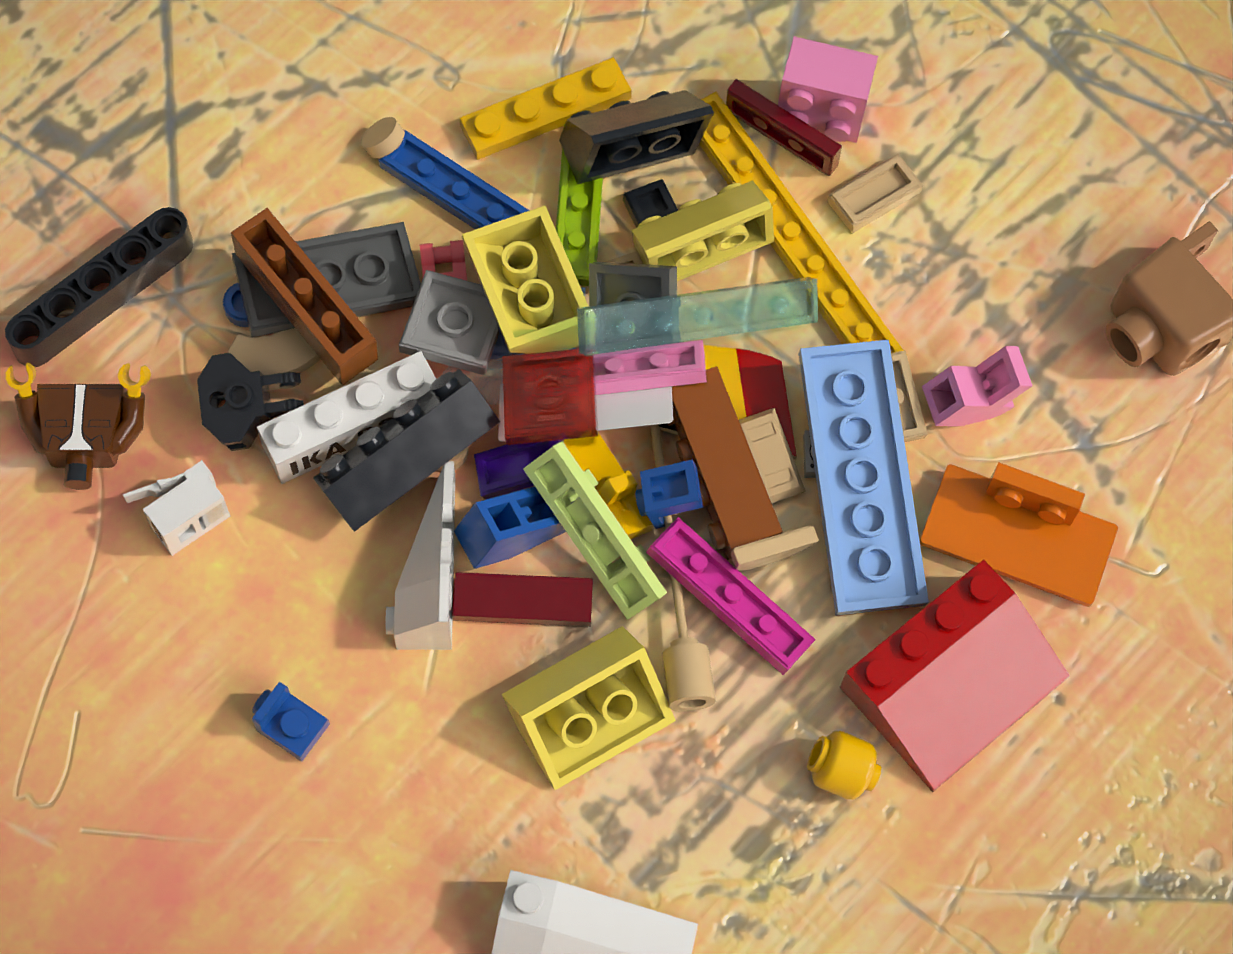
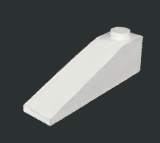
(425, 589)
(565, 919)

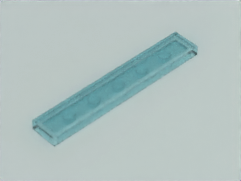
(696, 315)

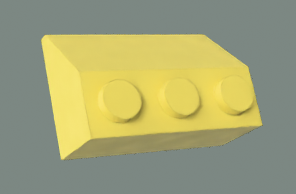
(707, 230)
(528, 282)
(589, 707)

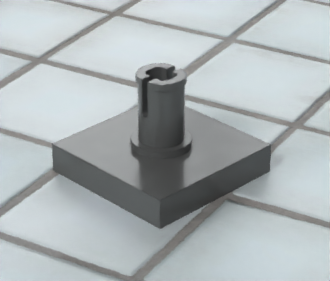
(629, 282)

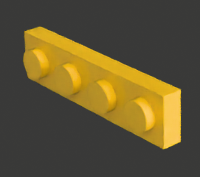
(544, 108)

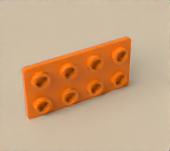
(1021, 529)

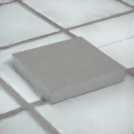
(451, 324)

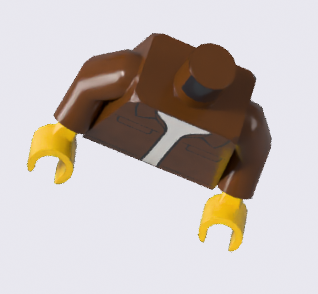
(81, 423)

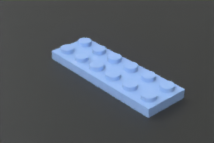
(862, 477)

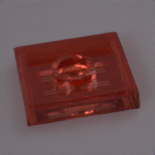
(549, 396)

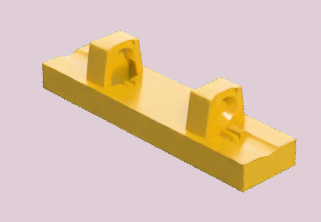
(614, 486)

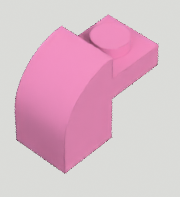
(977, 393)

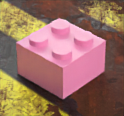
(827, 87)

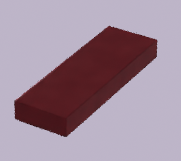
(783, 127)
(522, 599)

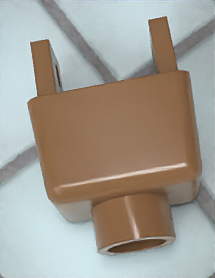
(1171, 307)

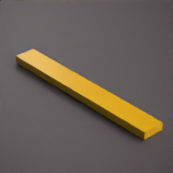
(794, 235)

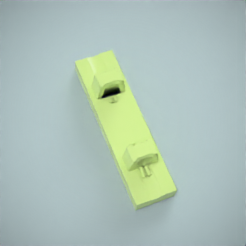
(595, 530)

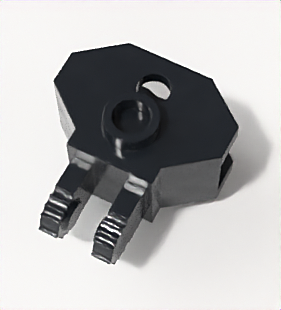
(246, 399)

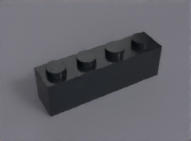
(406, 448)

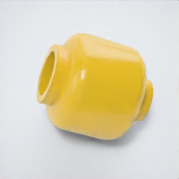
(844, 765)

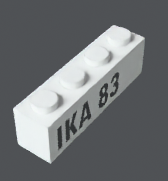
(337, 420)

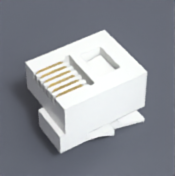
(187, 508)

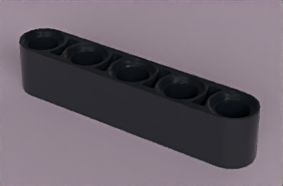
(94, 306)

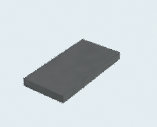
(365, 266)

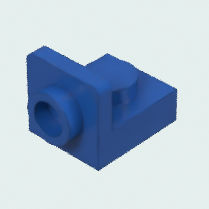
(668, 491)
(288, 721)

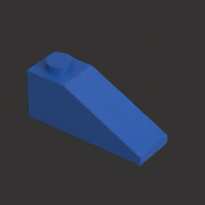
(506, 527)

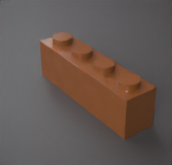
(304, 296)
(724, 464)

